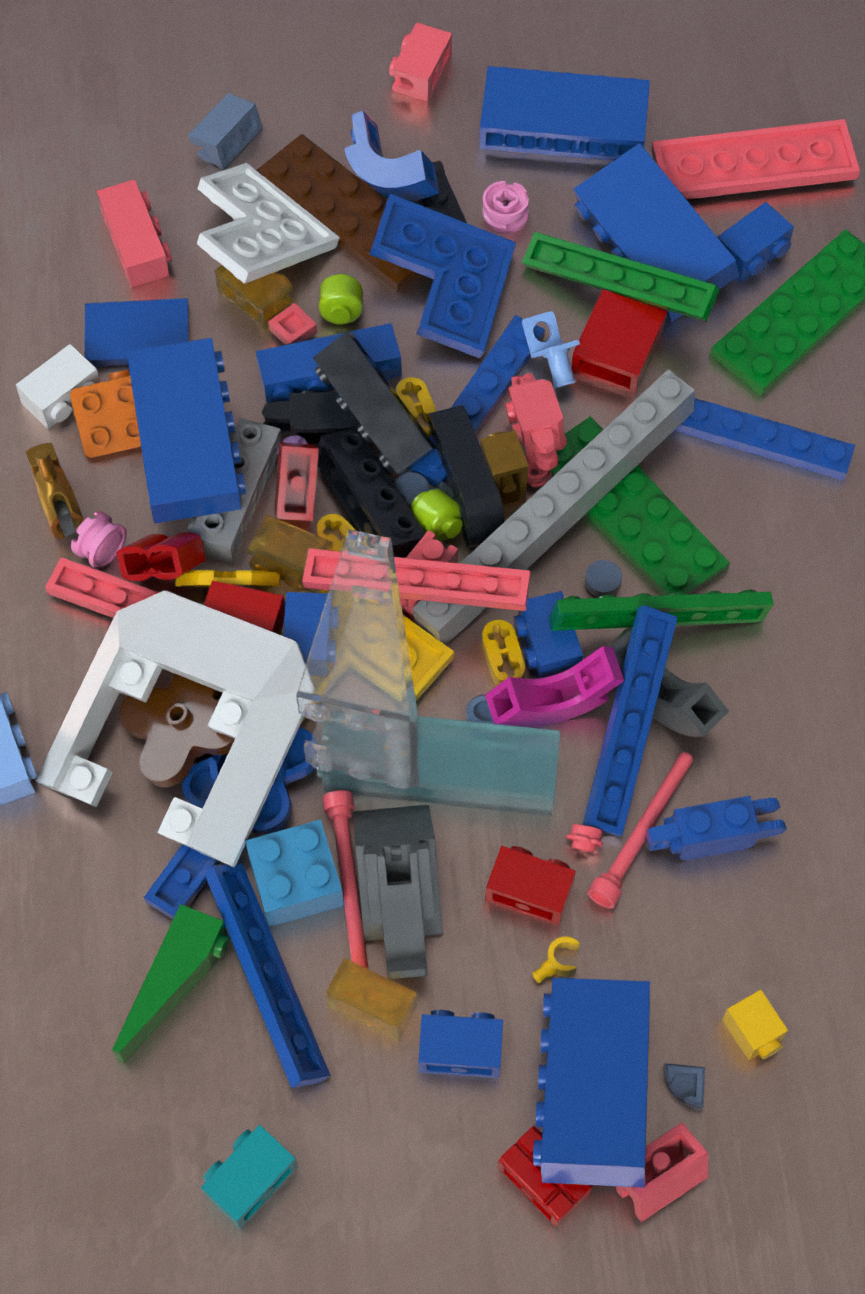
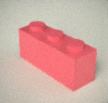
(134, 233)

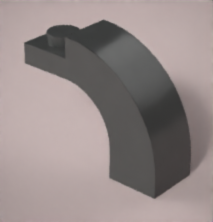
(680, 705)

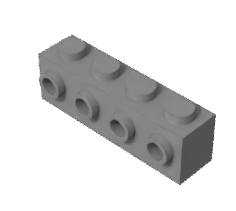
(225, 532)

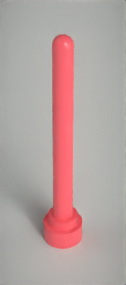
(339, 808)
(606, 889)

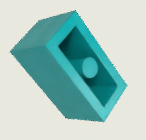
(248, 1175)

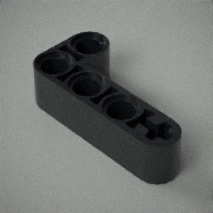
(467, 473)

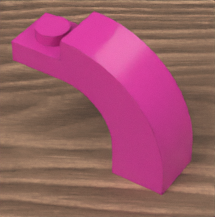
(556, 697)

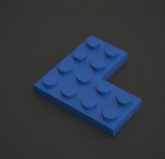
(460, 258)

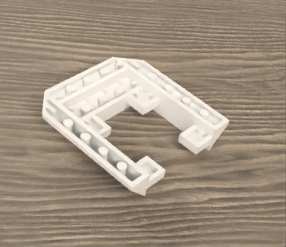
(257, 709)

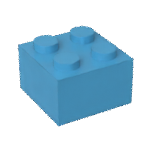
(294, 873)

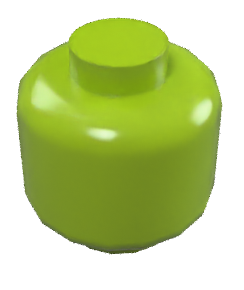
(340, 299)
(438, 514)

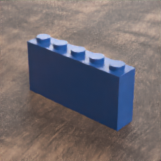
(562, 113)
(652, 221)
(185, 430)
(594, 1083)

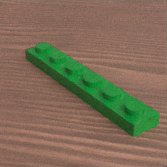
(621, 276)
(691, 609)

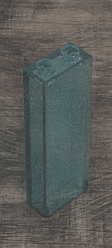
(472, 768)

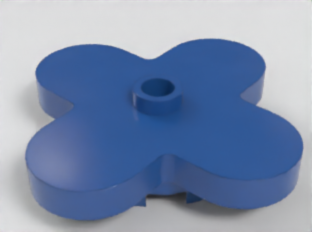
(277, 807)

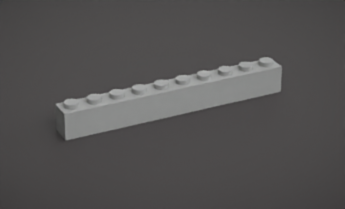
(569, 494)

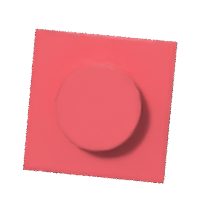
(292, 325)

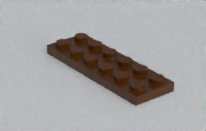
(336, 200)

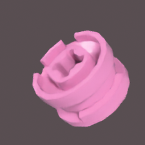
(505, 207)
(99, 540)

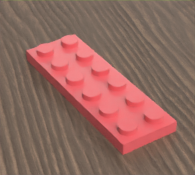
(758, 159)

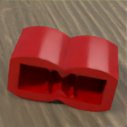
(161, 556)

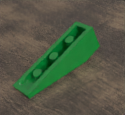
(178, 967)

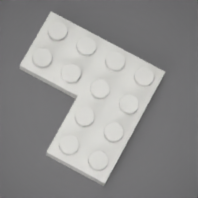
(267, 225)

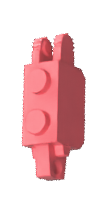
(537, 419)

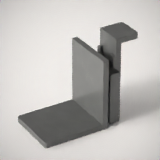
(398, 884)

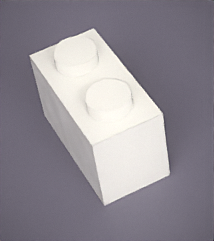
(49, 386)

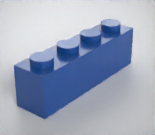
(292, 366)

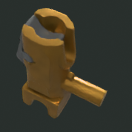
(54, 491)

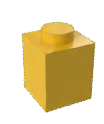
(755, 1026)

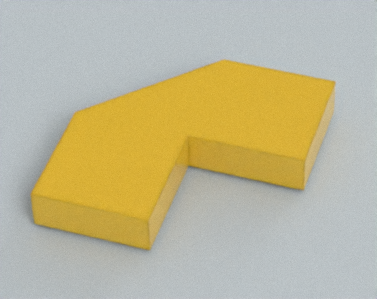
(241, 578)

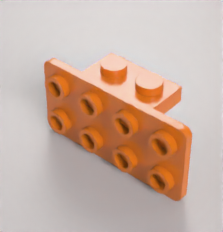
(106, 415)

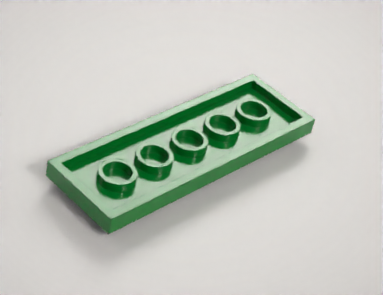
(796, 315)
(648, 526)

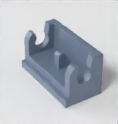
(226, 130)

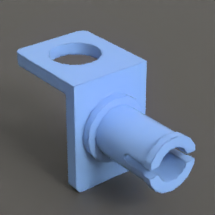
(552, 349)

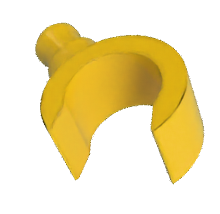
(551, 966)

